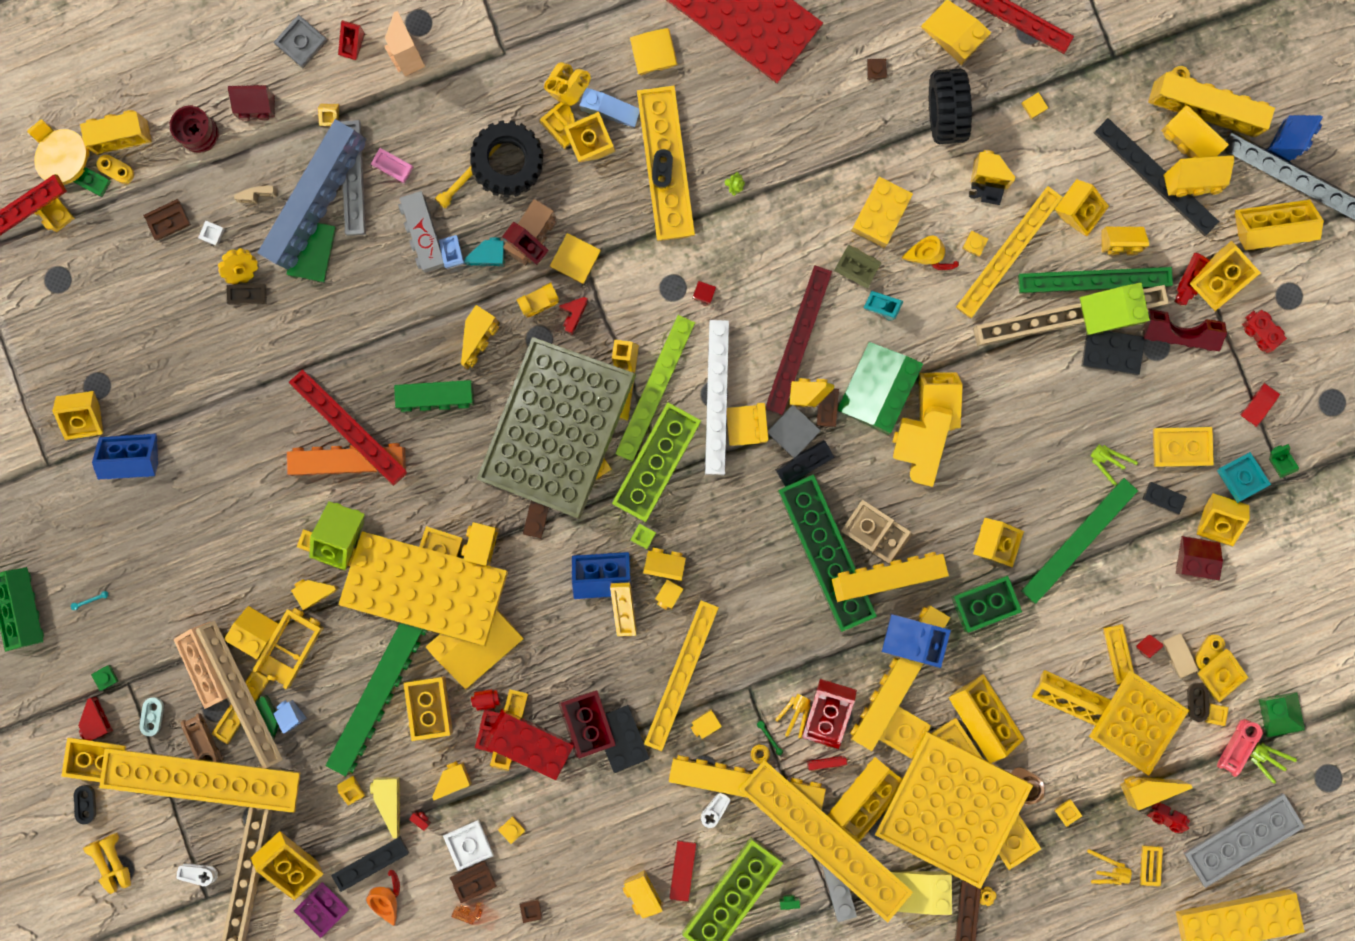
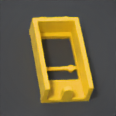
(274, 668)

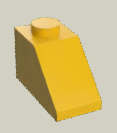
(311, 592)
(452, 780)

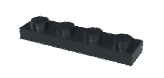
(370, 864)

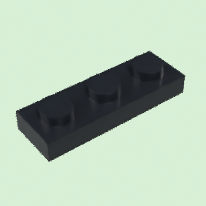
(804, 463)

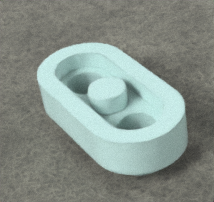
(151, 716)

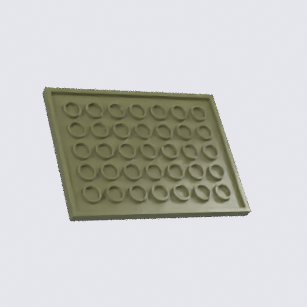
(556, 427)

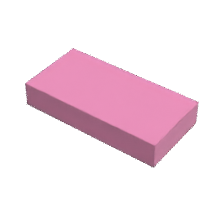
(392, 165)

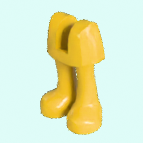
(107, 879)

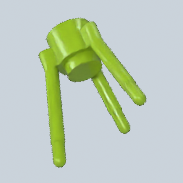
(1101, 454)
(1261, 753)

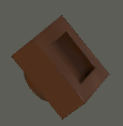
(876, 69)
(531, 911)

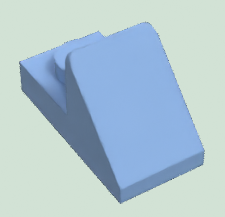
(451, 252)

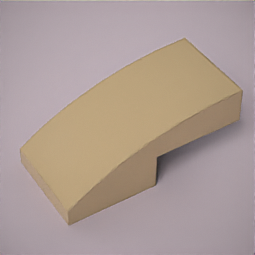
(251, 195)
(1180, 656)

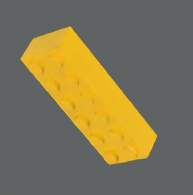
(1212, 104)
(1243, 919)

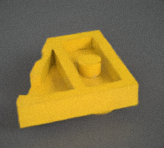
(555, 122)

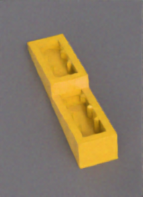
(516, 705)

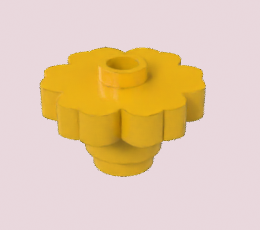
(237, 266)

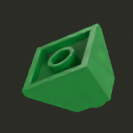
(1281, 714)

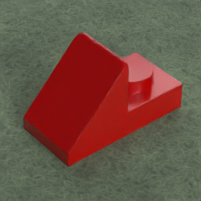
(575, 308)

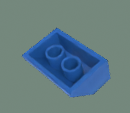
(126, 456)
(596, 572)

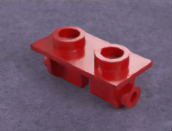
(1176, 822)

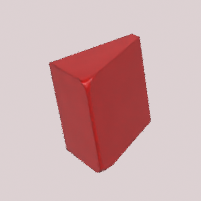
(704, 292)
(1149, 646)

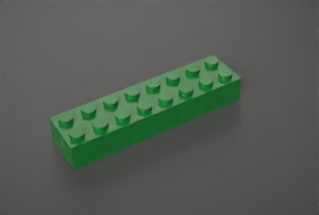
(824, 549)

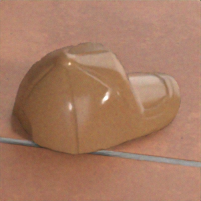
(1038, 789)

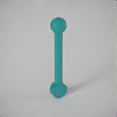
(75, 606)

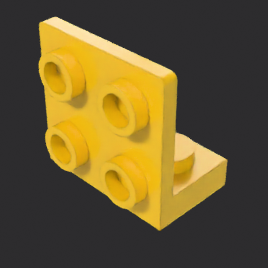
(747, 425)

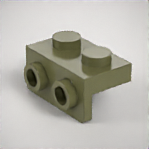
(857, 266)

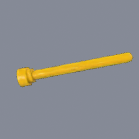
(445, 198)

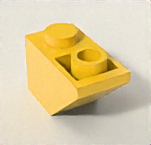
(809, 393)

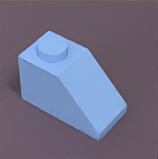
(288, 716)

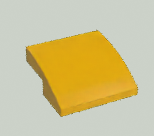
(653, 51)

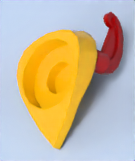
(929, 251)

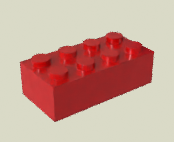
(528, 744)

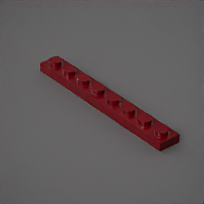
(798, 340)

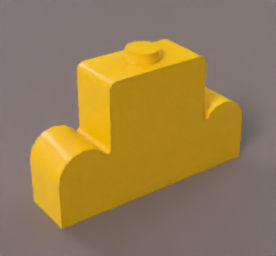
(923, 443)

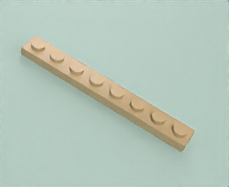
(239, 694)

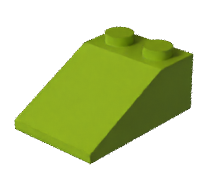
(1114, 309)

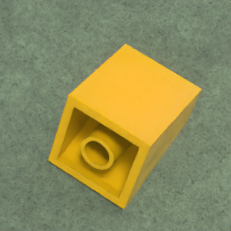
(941, 390)

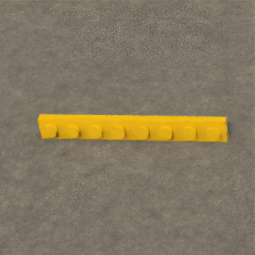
(1009, 252)
(681, 675)

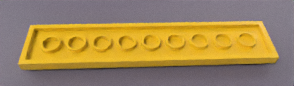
(200, 780)
(826, 841)

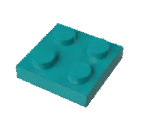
(1243, 477)

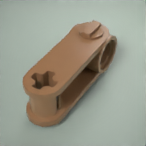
(200, 738)

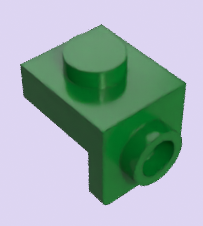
(1283, 461)

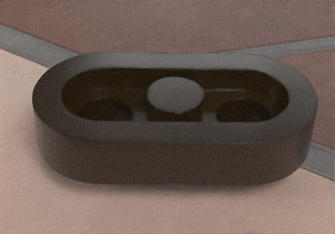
(1200, 701)

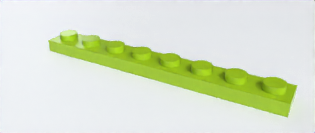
(655, 388)

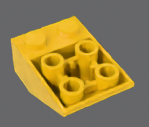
(477, 330)

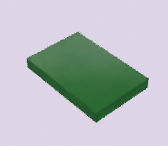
(315, 258)

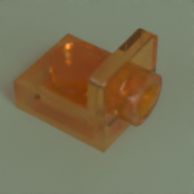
(464, 913)

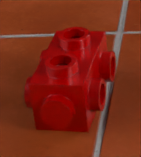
(1263, 330)

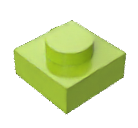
(643, 536)

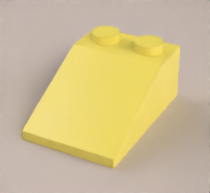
(930, 892)

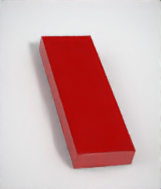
(682, 870)

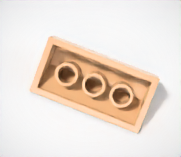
(401, 47)
(200, 668)

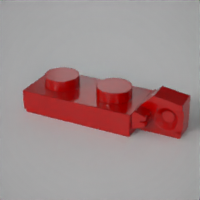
(1184, 288)

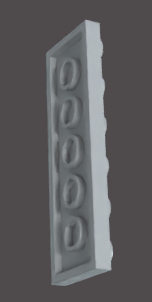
(1243, 840)

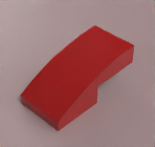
(1260, 404)
(486, 725)

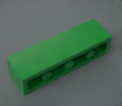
(434, 395)

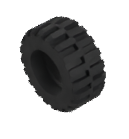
(950, 106)
(511, 134)

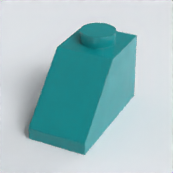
(488, 253)

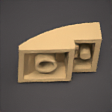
(876, 532)

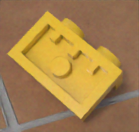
(55, 215)

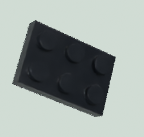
(1113, 352)
(627, 738)

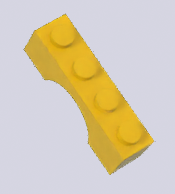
(625, 357)

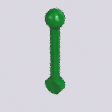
(779, 751)

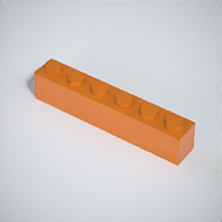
(336, 460)

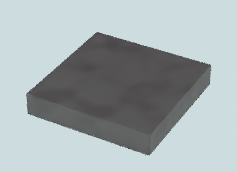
(300, 41)
(793, 431)

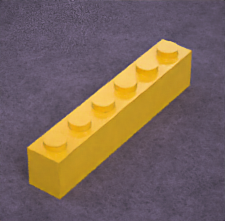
(890, 577)

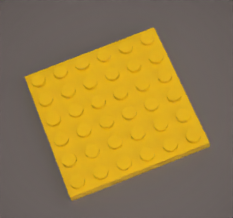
(953, 809)

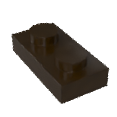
(246, 294)

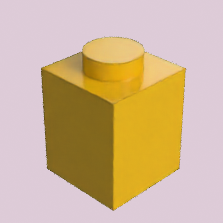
(668, 595)
(705, 724)

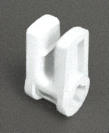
(717, 808)
(195, 874)

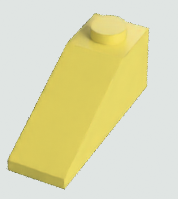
(387, 798)

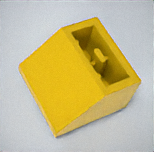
(1124, 240)

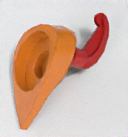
(384, 901)

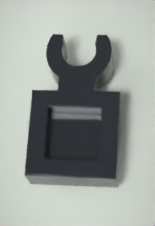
(989, 193)

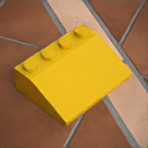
(469, 660)

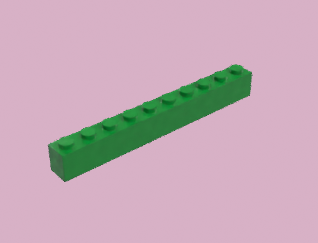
(374, 699)

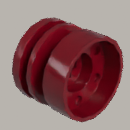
(190, 120)

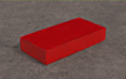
(826, 763)

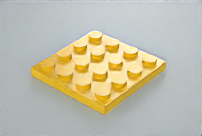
(1139, 723)

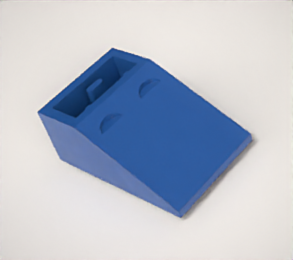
(1295, 135)
(916, 641)

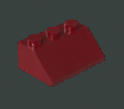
(586, 724)

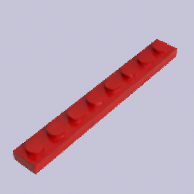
(348, 427)

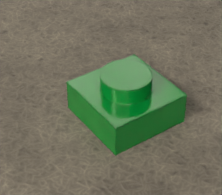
(104, 677)
(789, 902)

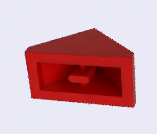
(350, 40)

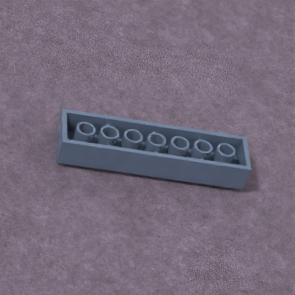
(312, 195)

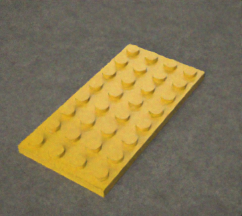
(423, 588)

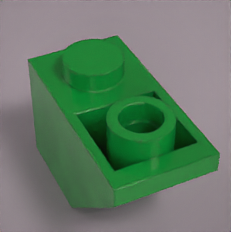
(267, 712)

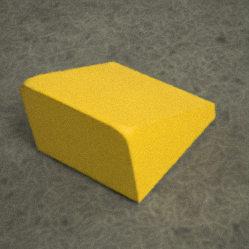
(327, 114)
(40, 130)
(350, 790)

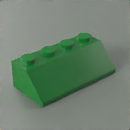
(18, 610)

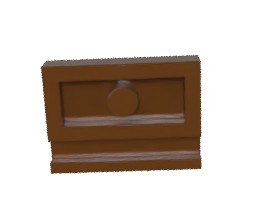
(167, 219)
(473, 881)

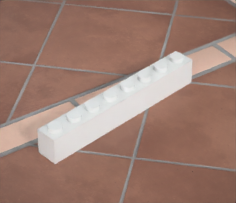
(716, 397)

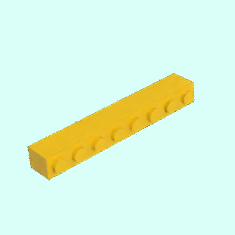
(892, 690)
(729, 780)

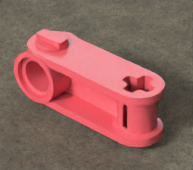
(1240, 747)

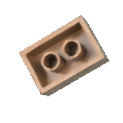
(537, 221)

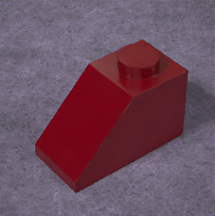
(525, 243)

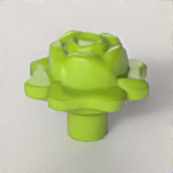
(735, 183)

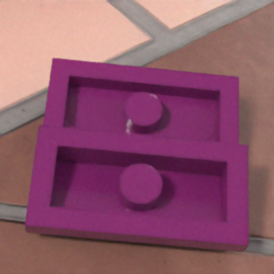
(321, 910)

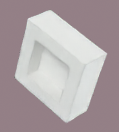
(211, 233)

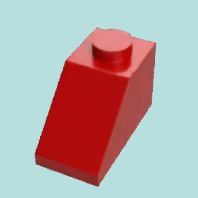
(93, 721)

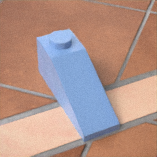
(609, 107)

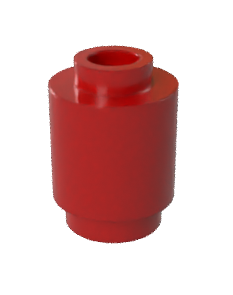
(485, 699)

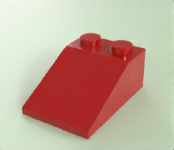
(829, 713)

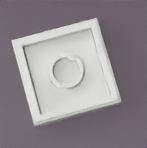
(468, 845)

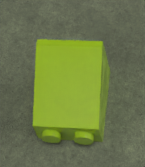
(336, 535)

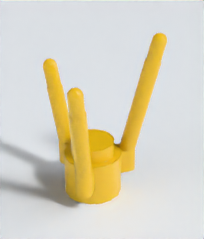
(801, 705)
(1119, 874)

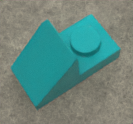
(883, 305)

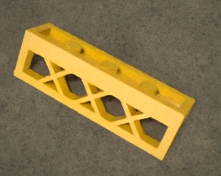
(1074, 694)

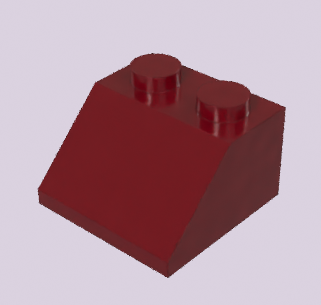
(252, 102)
(1199, 558)

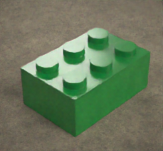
(986, 604)

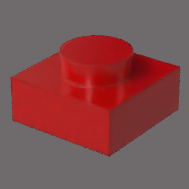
(420, 819)

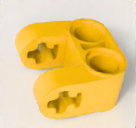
(567, 86)
(538, 300)

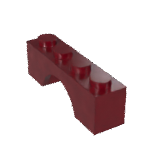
(1207, 335)

